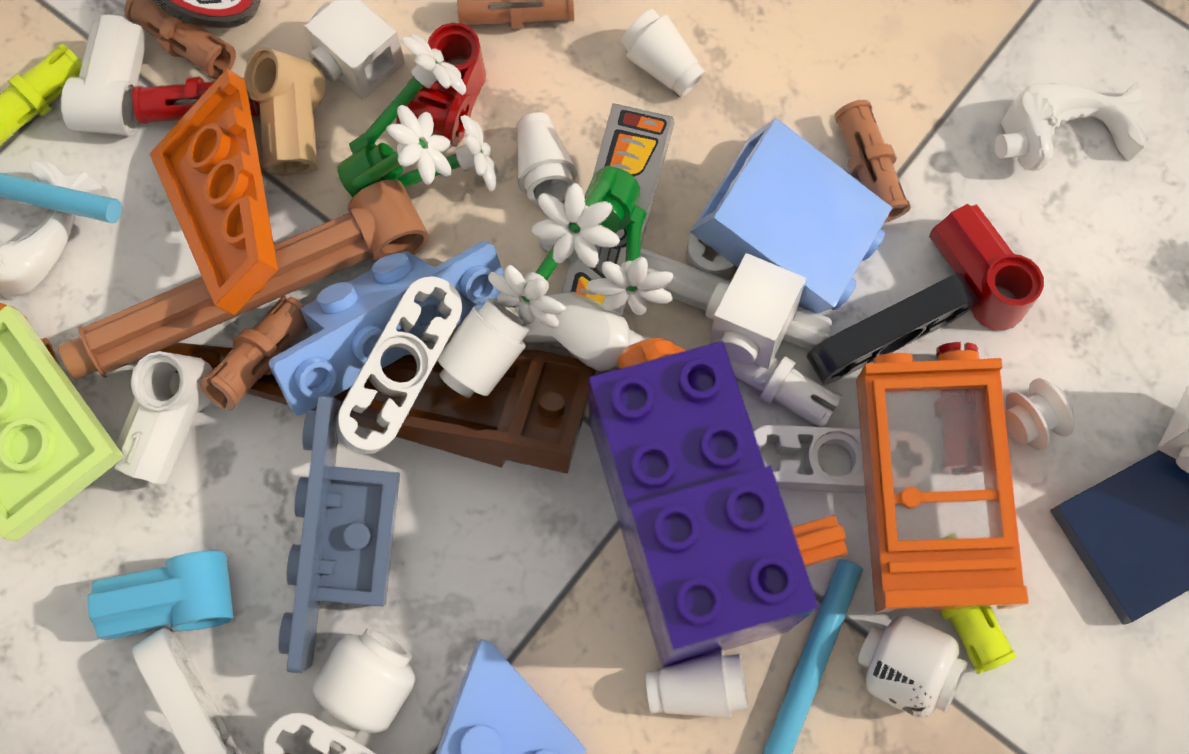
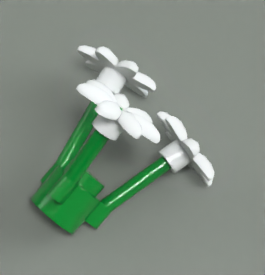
(380, 162)
(580, 226)

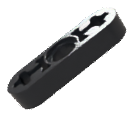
(892, 328)

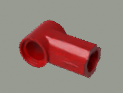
(987, 262)

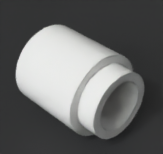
(482, 349)

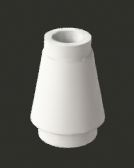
(662, 52)
(542, 159)
(699, 686)

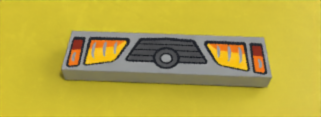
(638, 144)

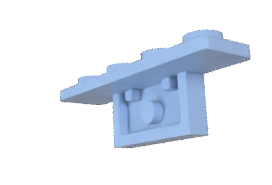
(354, 314)

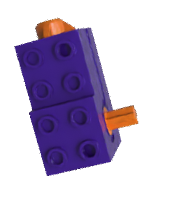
(700, 503)

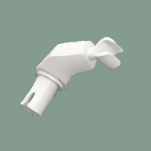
(586, 331)

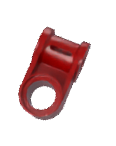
(448, 104)

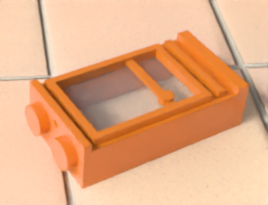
(938, 483)

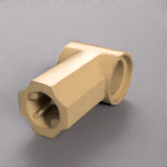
(287, 97)

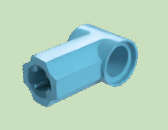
(183, 596)

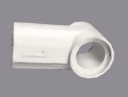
(110, 69)
(157, 418)

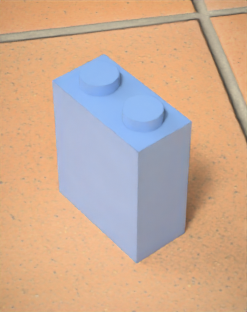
(795, 212)

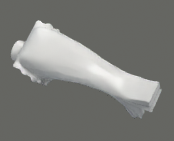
(1044, 106)
(31, 257)

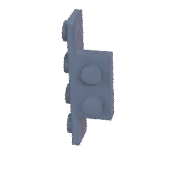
(343, 540)

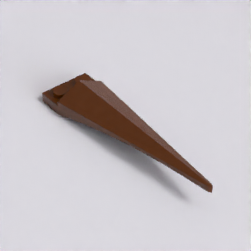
(525, 419)

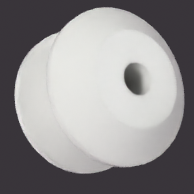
(1035, 416)

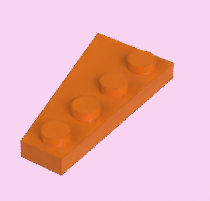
(219, 193)

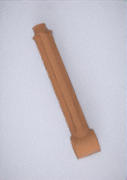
(377, 225)

